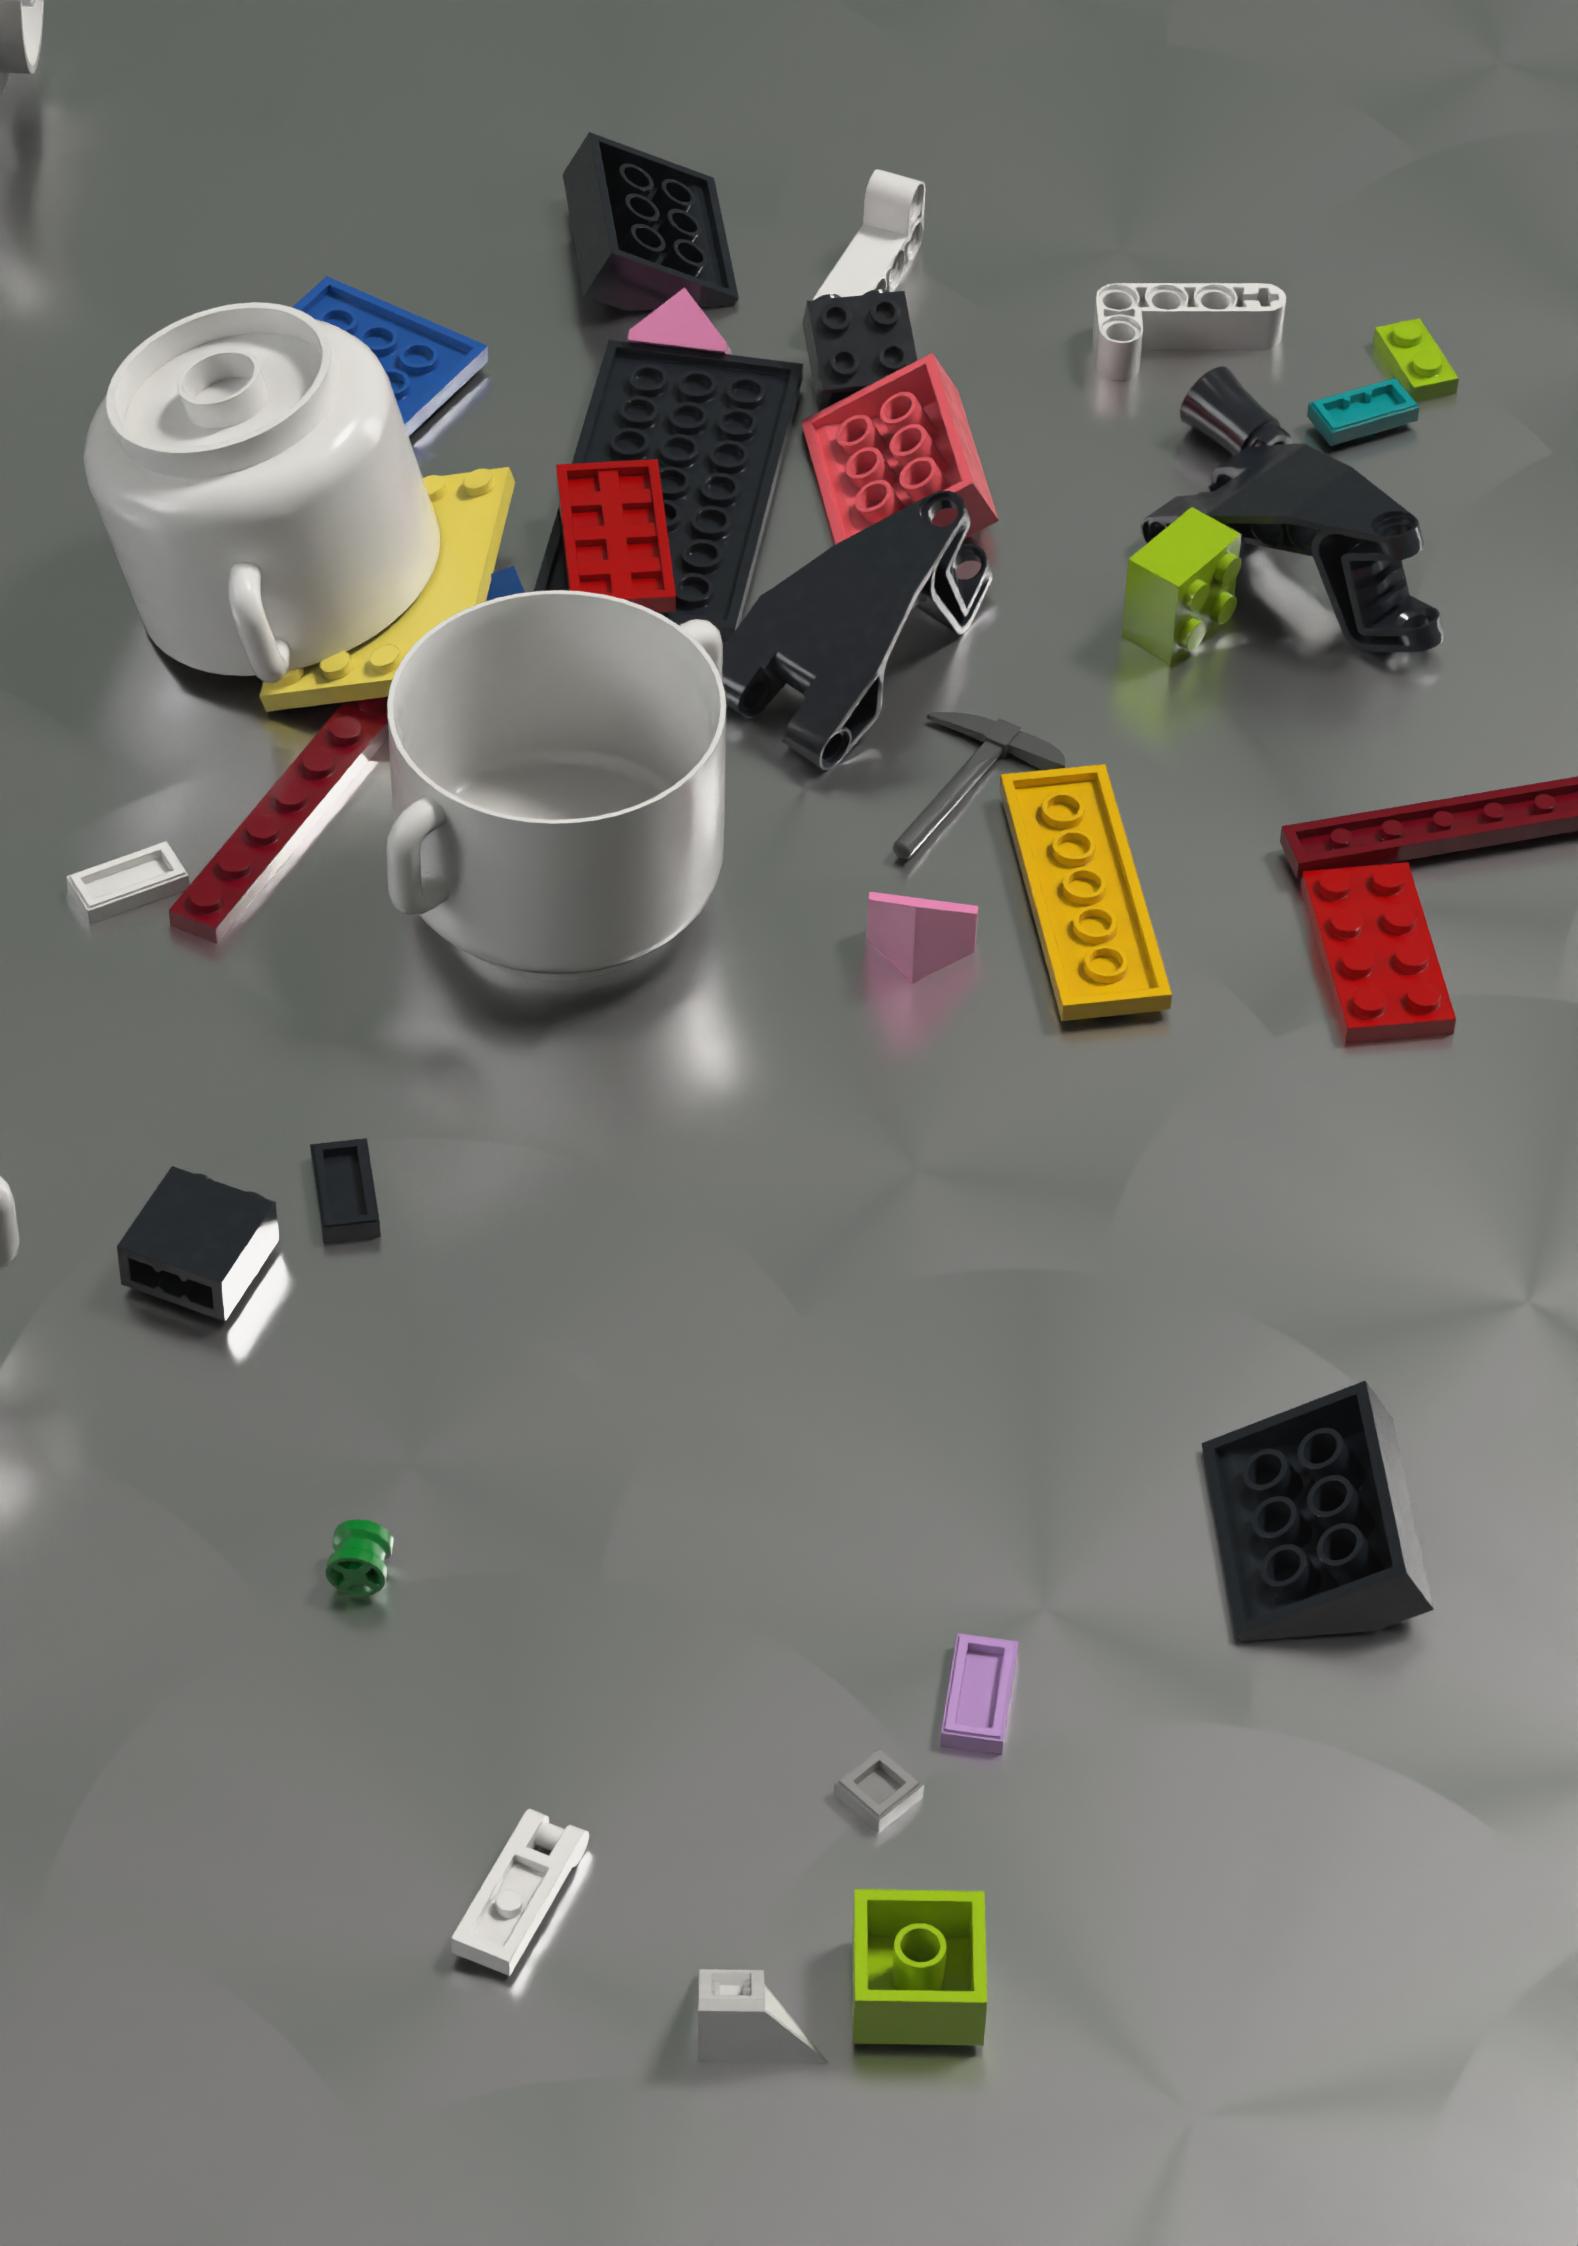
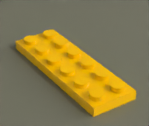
(1084, 893)

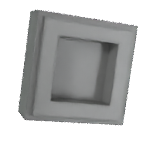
(878, 1789)

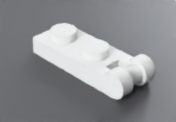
(518, 1892)

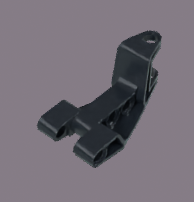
(1325, 510)
(840, 617)

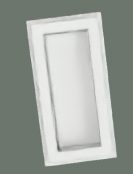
(127, 882)

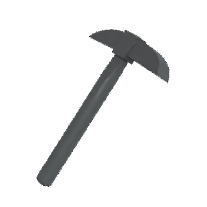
(998, 739)

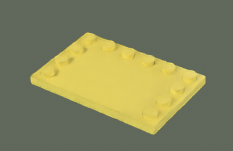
(471, 523)

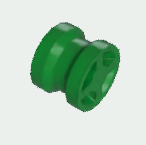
(359, 1557)

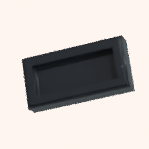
(345, 1190)

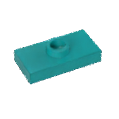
(1363, 411)

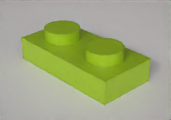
(1416, 360)

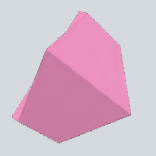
(679, 325)
(920, 933)

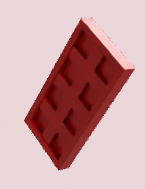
(616, 531)
(1377, 953)

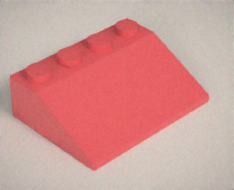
(896, 448)

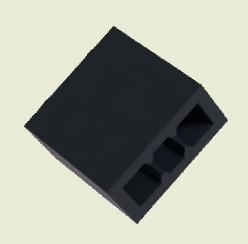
(856, 341)
(198, 1243)

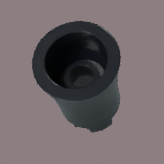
(1229, 414)

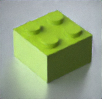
(1181, 585)
(919, 1967)

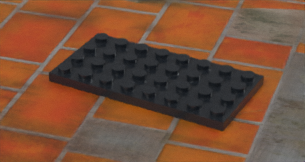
(719, 451)

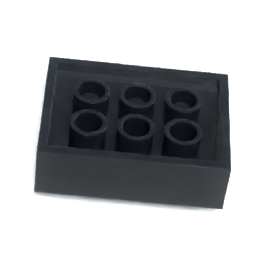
(645, 229)
(1317, 1520)

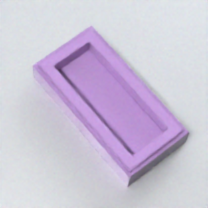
(979, 1693)

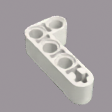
(885, 241)
(1182, 318)

